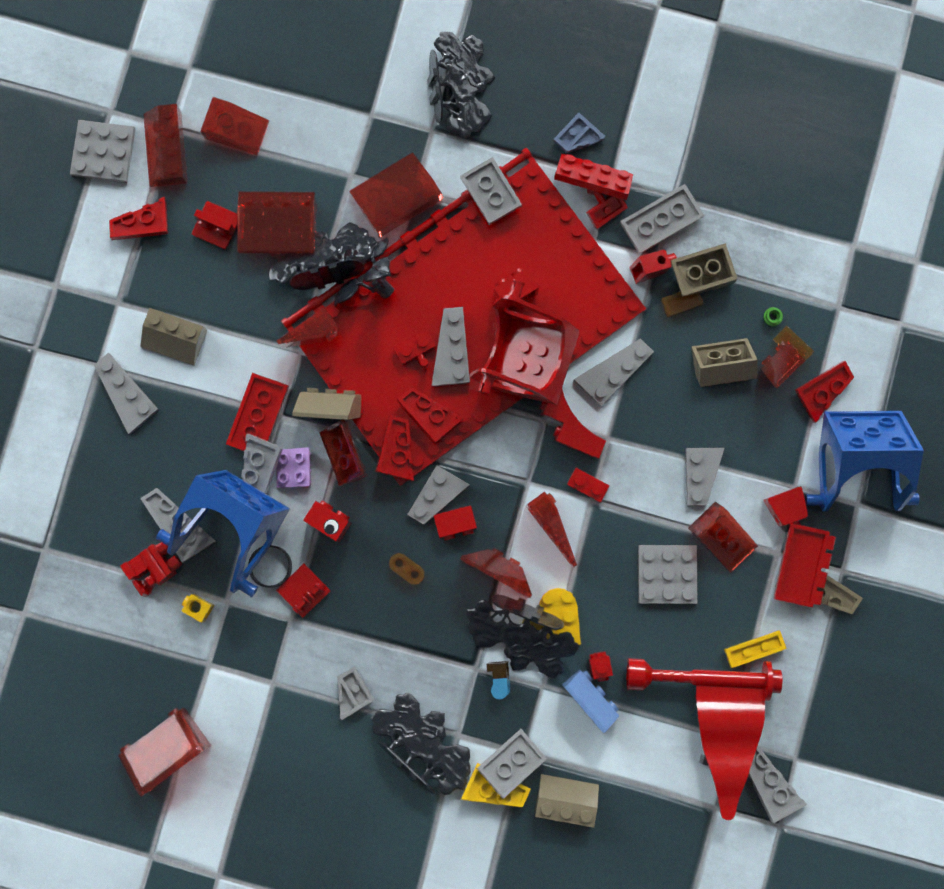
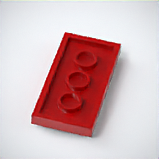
(593, 176)
(257, 410)

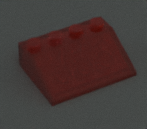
(396, 194)
(276, 222)

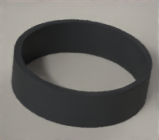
(287, 575)

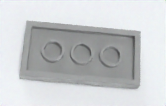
(662, 219)

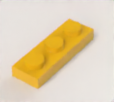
(755, 649)

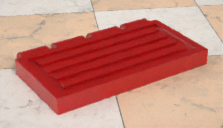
(802, 565)

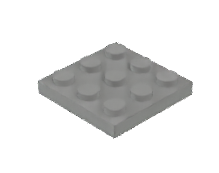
(102, 151)
(667, 574)

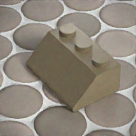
(172, 336)
(724, 362)
(328, 404)
(567, 800)

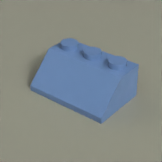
(591, 700)

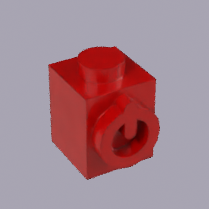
(600, 666)

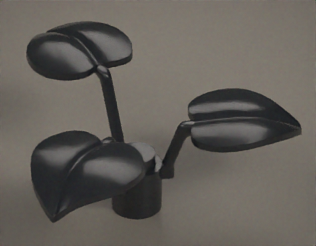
(376, 274)

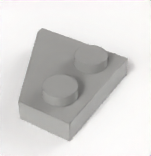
(352, 692)

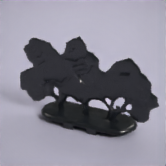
(463, 78)
(348, 238)
(522, 641)
(423, 740)

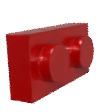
(588, 485)

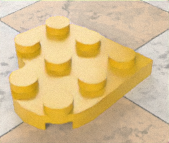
(564, 606)

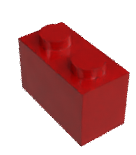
(455, 522)

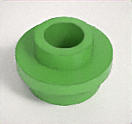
(779, 316)

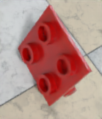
(303, 590)

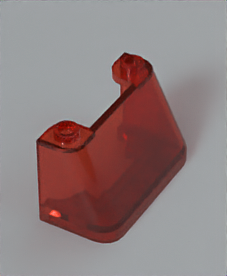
(163, 751)

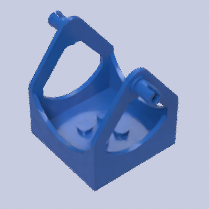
(868, 442)
(243, 505)

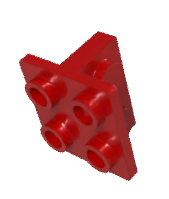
(215, 224)

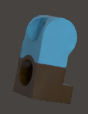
(501, 678)

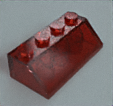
(165, 146)

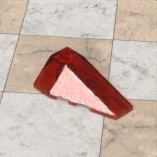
(548, 517)

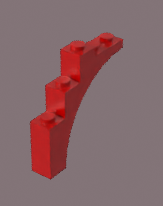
(571, 431)

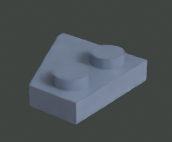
(578, 134)

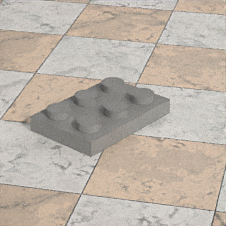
(490, 191)
(511, 763)

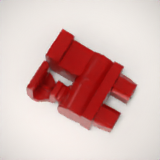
(152, 561)

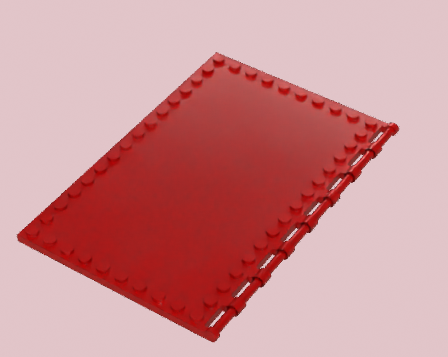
(460, 269)

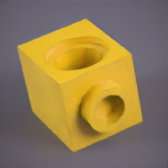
(206, 607)

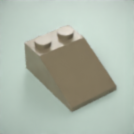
(704, 270)

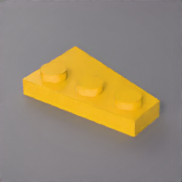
(481, 791)

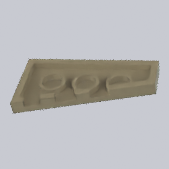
(839, 596)

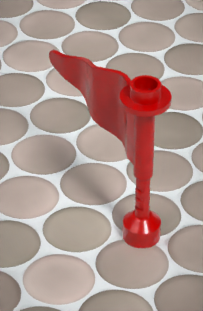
(728, 718)

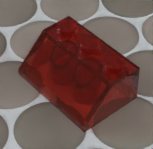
(343, 453)

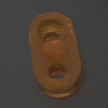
(407, 568)

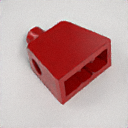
(651, 265)
(787, 506)

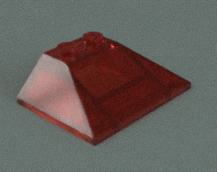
(499, 568)

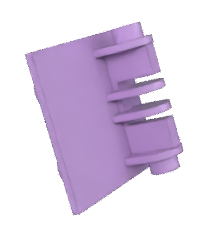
(294, 468)

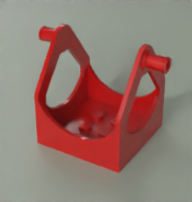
(528, 352)

